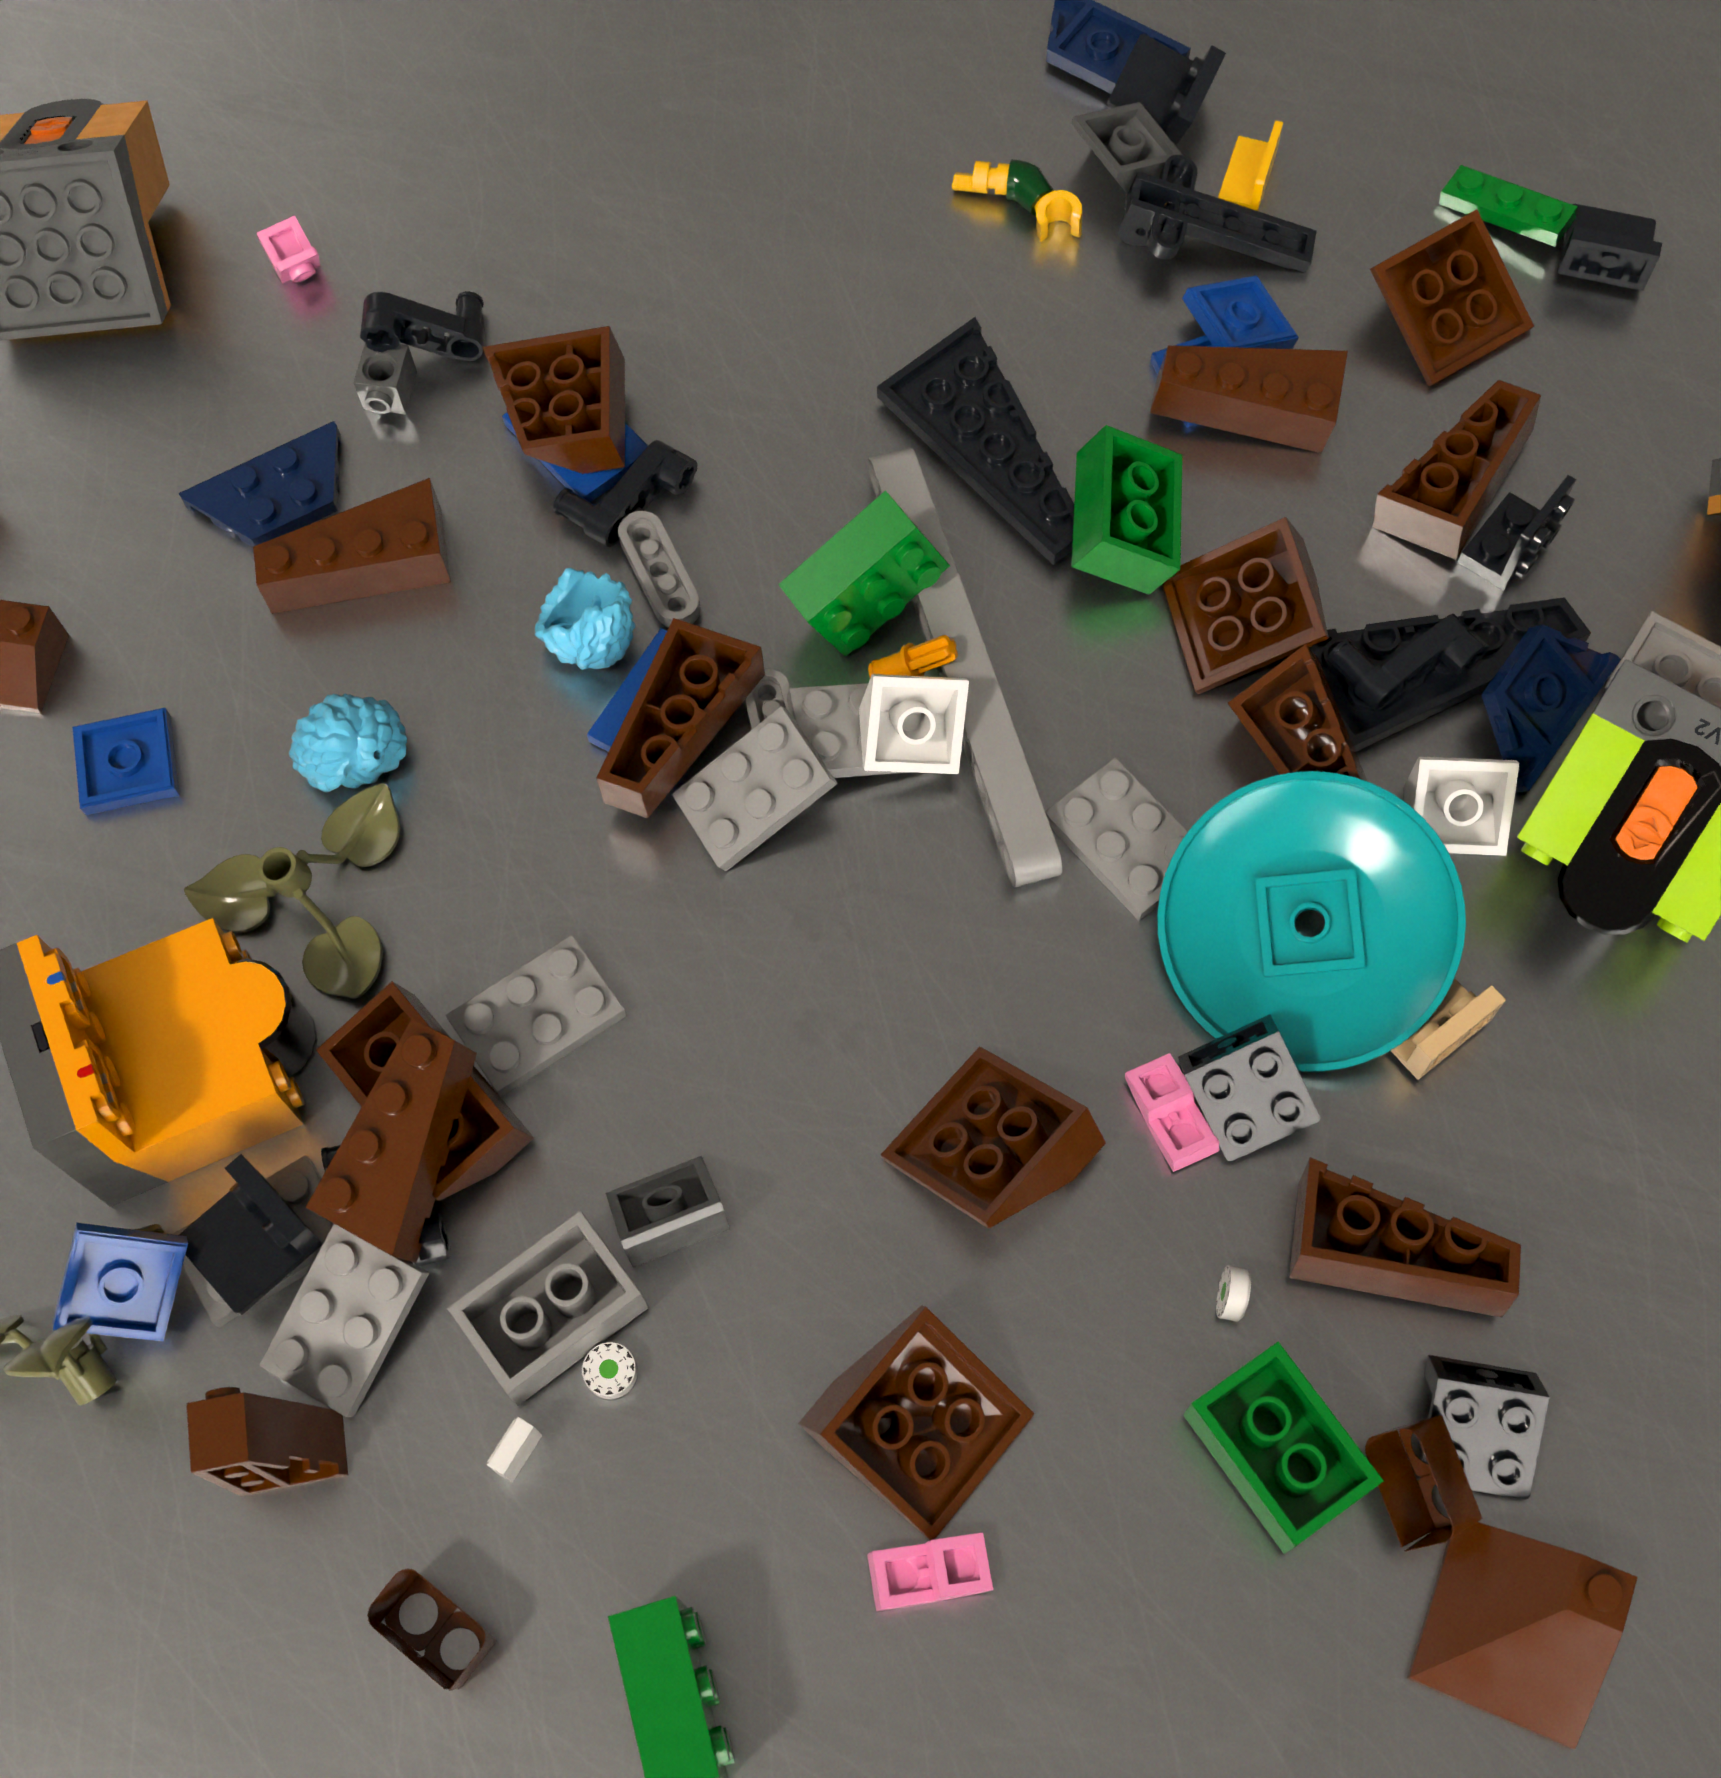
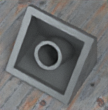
(1126, 141)
(667, 1211)

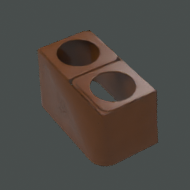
(1411, 1500)
(388, 1606)

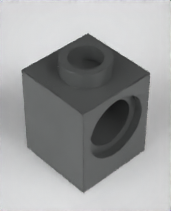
(385, 380)

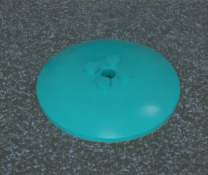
(1326, 848)

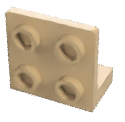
(1448, 1028)

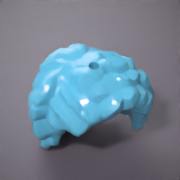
(586, 620)
(347, 742)

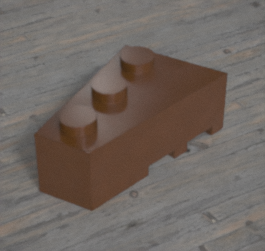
(263, 1441)

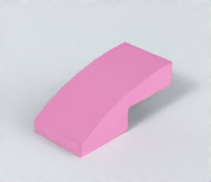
(1171, 1112)
(930, 1572)

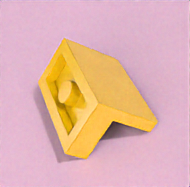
(1250, 169)

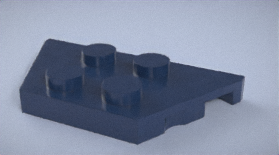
(1096, 41)
(274, 490)
(1542, 697)

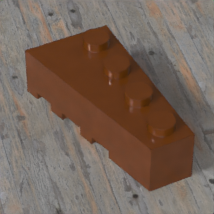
(1254, 391)
(1455, 481)
(357, 553)
(676, 713)
(1297, 719)
(399, 1140)
(1397, 1249)

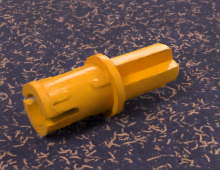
(916, 659)

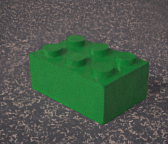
(1127, 510)
(864, 575)
(1282, 1447)
(670, 1691)

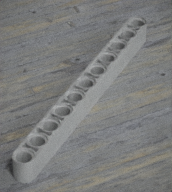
(988, 730)

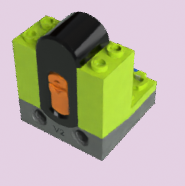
(1637, 811)

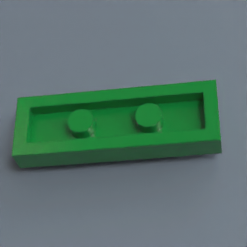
(1508, 205)

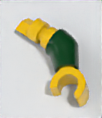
(1027, 187)

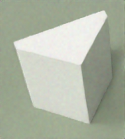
(913, 723)
(1465, 801)

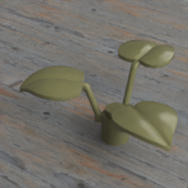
(238, 891)
(63, 1354)

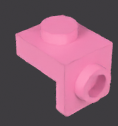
(289, 250)

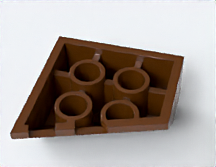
(565, 397)

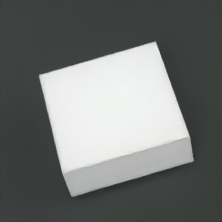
(514, 1449)

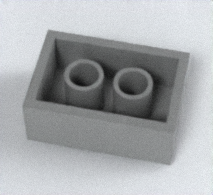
(548, 1308)

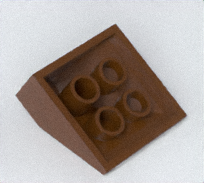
(1452, 297)
(1246, 605)
(995, 1140)
(918, 1421)
(1522, 1630)

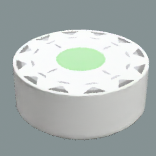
(1233, 1293)
(609, 1370)

